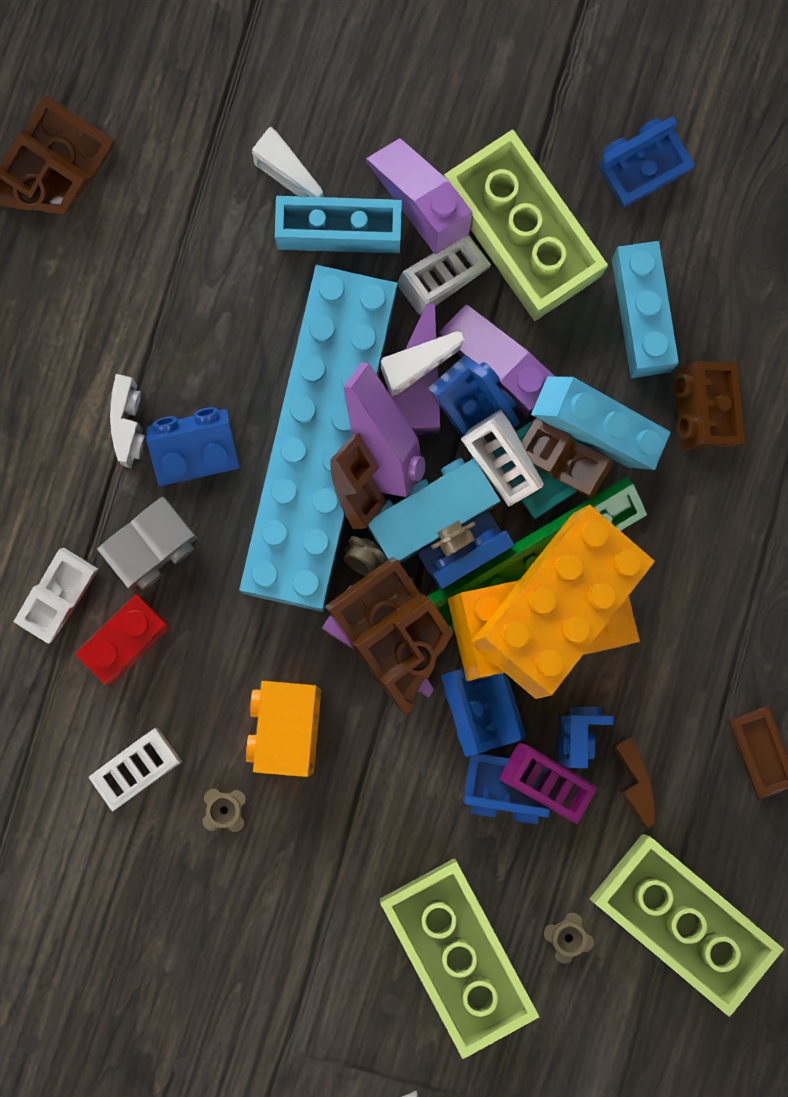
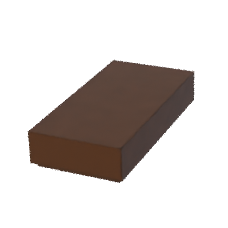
(761, 751)

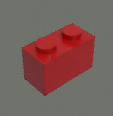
(122, 640)

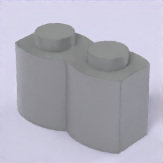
(148, 544)

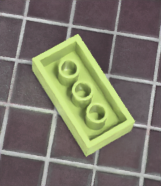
(526, 226)
(686, 924)
(458, 958)

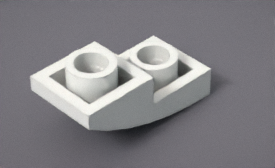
(126, 433)

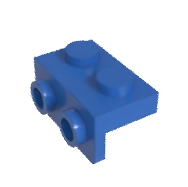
(645, 162)
(471, 395)
(191, 446)
(483, 711)
(489, 794)

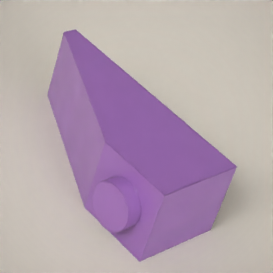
(425, 194)
(517, 368)
(417, 401)
(384, 432)

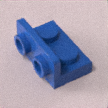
(488, 544)
(574, 741)

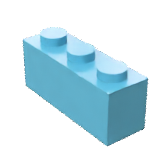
(338, 224)
(644, 309)
(600, 422)
(429, 508)

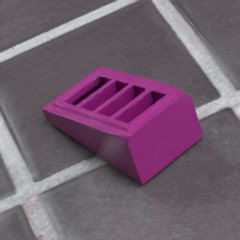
(516, 767)

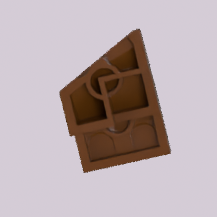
(52, 160)
(392, 630)

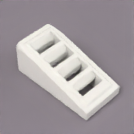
(280, 163)
(421, 287)
(413, 363)
(508, 439)
(162, 748)

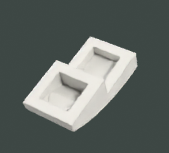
(56, 595)

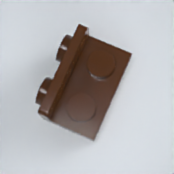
(708, 405)

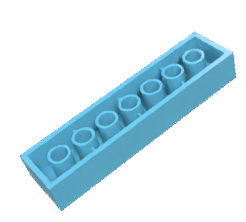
(298, 509)

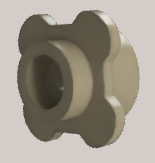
(454, 537)
(363, 555)
(215, 801)
(566, 950)

